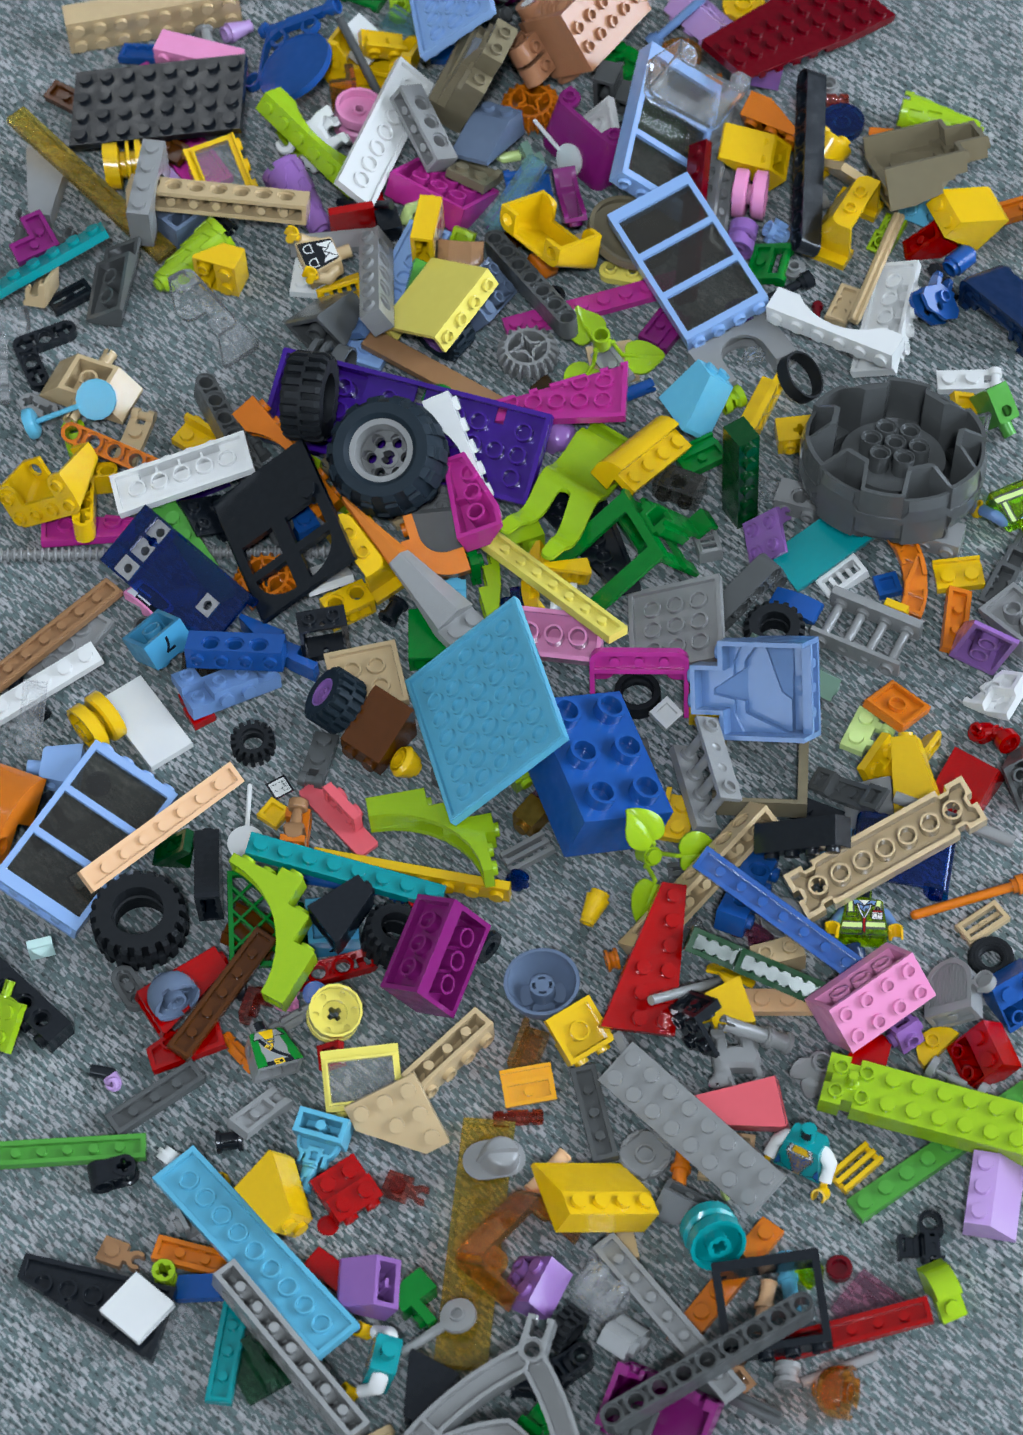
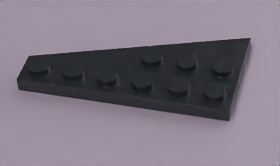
(84, 1292)

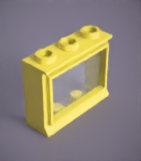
(357, 1072)

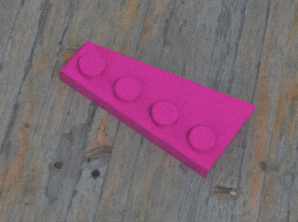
(61, 531)

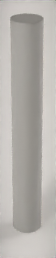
(857, 1362)

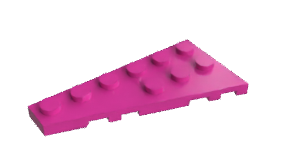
(579, 398)

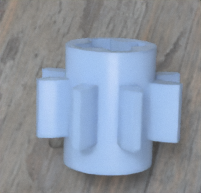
(775, 231)

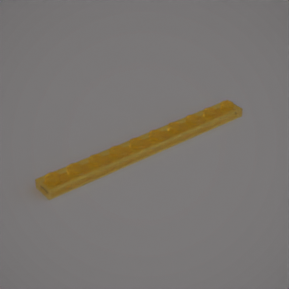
(82, 176)

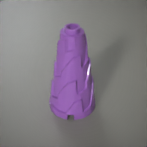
(292, 175)

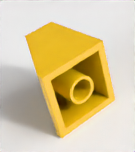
(968, 215)
(277, 1194)

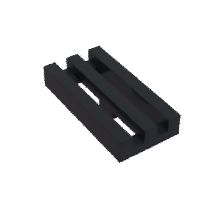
(72, 299)

